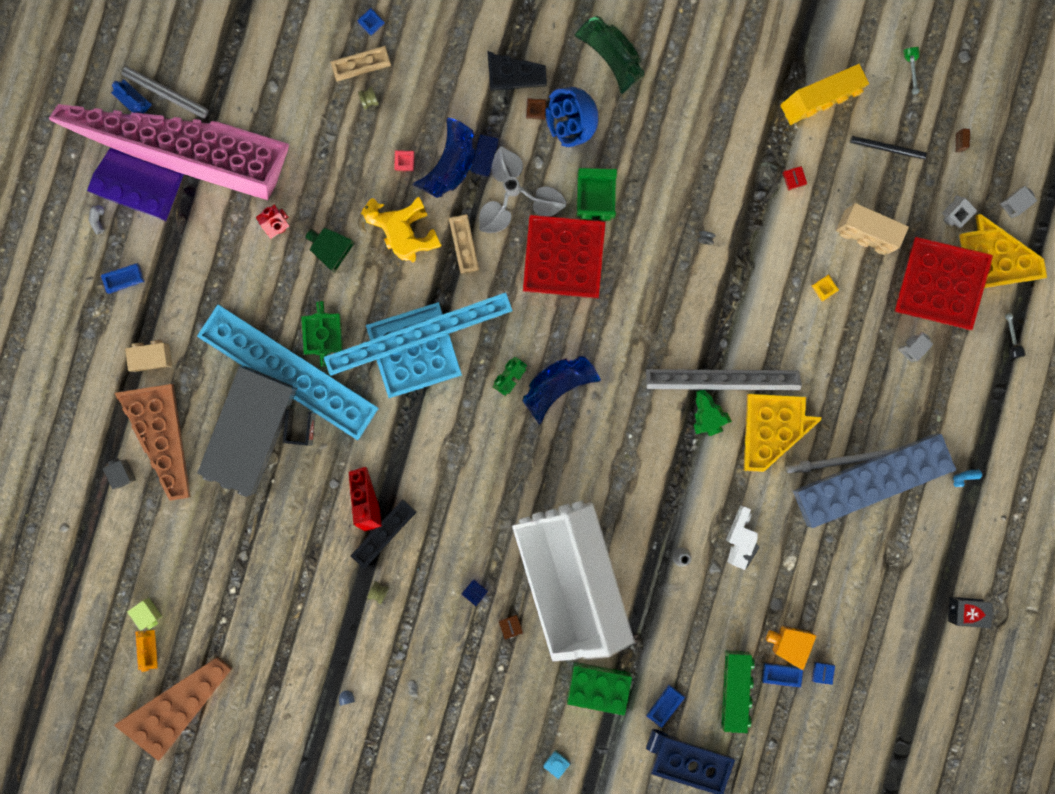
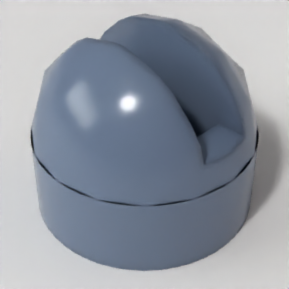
(346, 697)

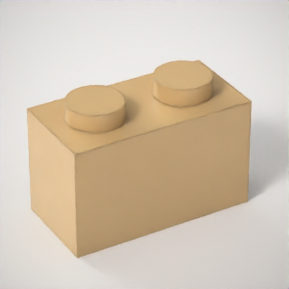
(148, 357)

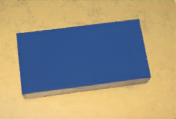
(122, 278)
(782, 675)
(665, 706)

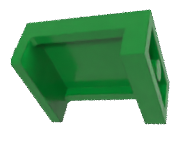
(596, 193)

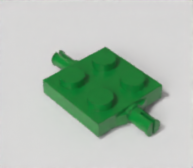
(322, 333)

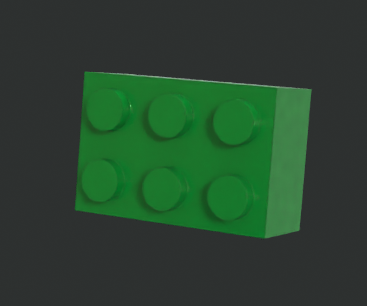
(599, 688)

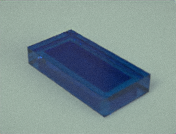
(484, 155)

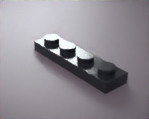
(383, 535)

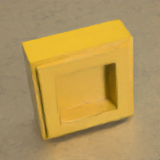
(825, 287)

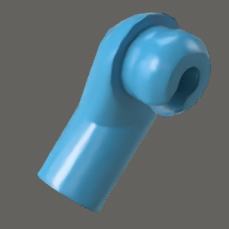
(966, 475)

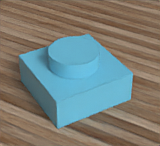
(556, 764)

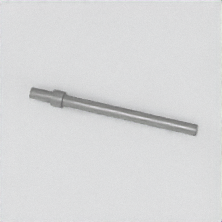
(806, 466)

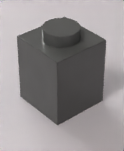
(119, 473)

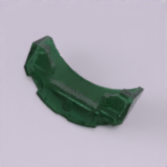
(614, 49)

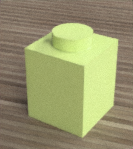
(145, 614)

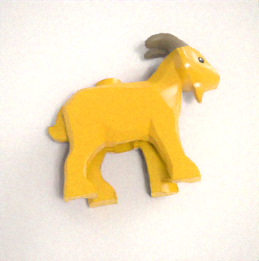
(398, 229)

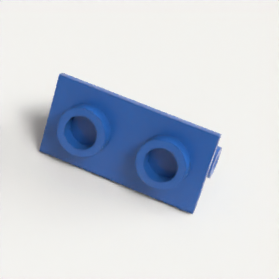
(130, 97)

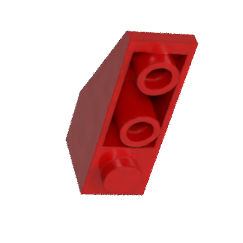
(363, 500)

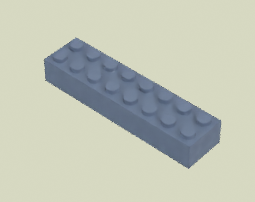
(874, 480)

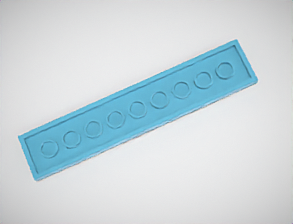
(314, 387)

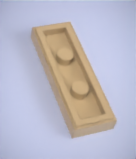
(360, 63)
(464, 244)

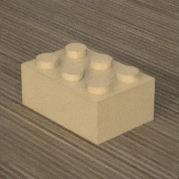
(871, 229)

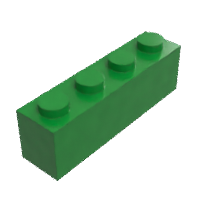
(737, 691)

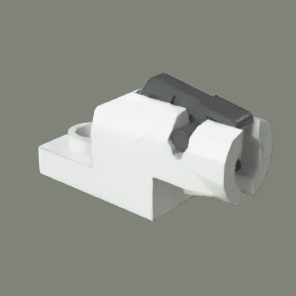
(743, 540)

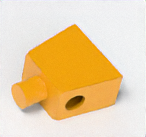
(792, 644)

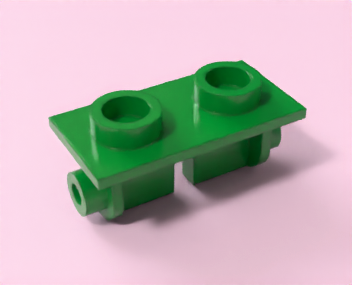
(513, 368)

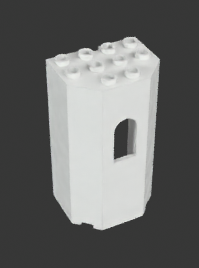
(573, 583)

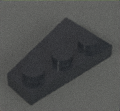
(514, 74)

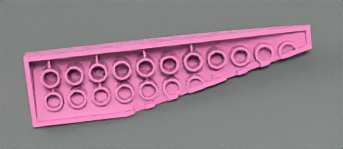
(192, 148)

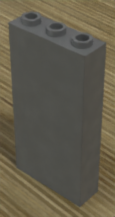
(246, 431)

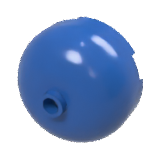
(581, 115)

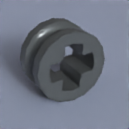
(706, 238)

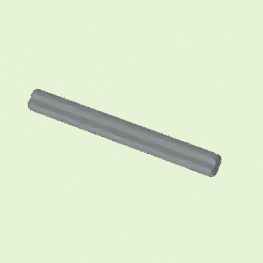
(165, 92)

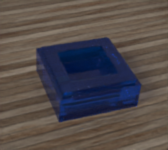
(474, 592)

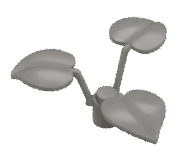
(505, 169)

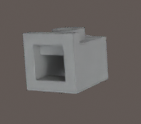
(958, 212)
(916, 347)

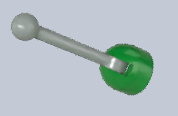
(911, 55)

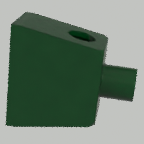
(329, 247)

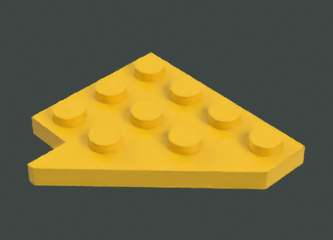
(1011, 259)
(773, 428)

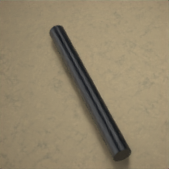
(888, 147)

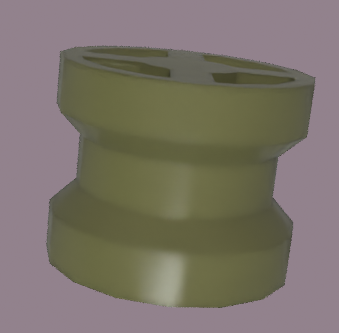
(368, 98)
(378, 592)

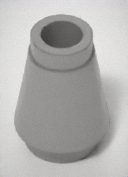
(678, 554)

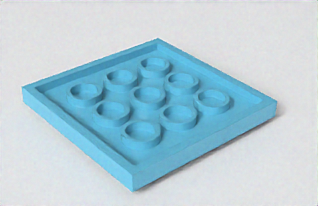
(418, 365)

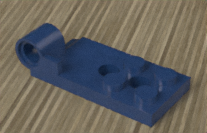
(673, 762)

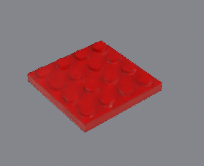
(564, 256)
(943, 283)

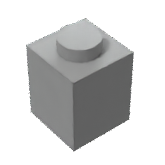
(1018, 201)

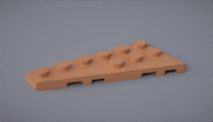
(157, 427)
(166, 716)

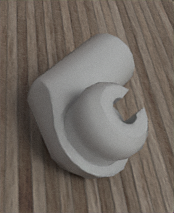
(93, 219)

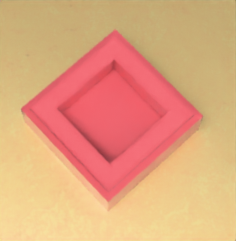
(404, 160)

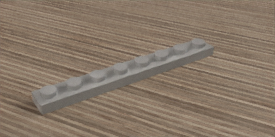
(723, 379)

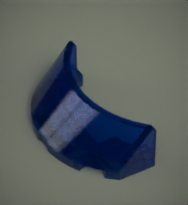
(454, 162)
(555, 382)

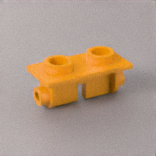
(146, 650)

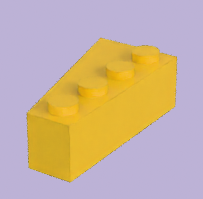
(824, 94)

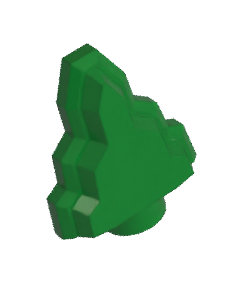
(709, 415)

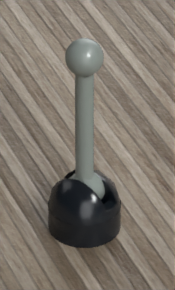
(1015, 350)

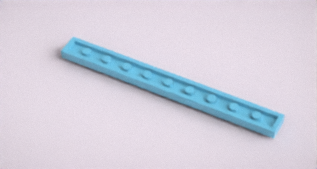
(418, 334)

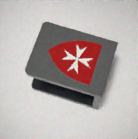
(288, 429)
(970, 612)

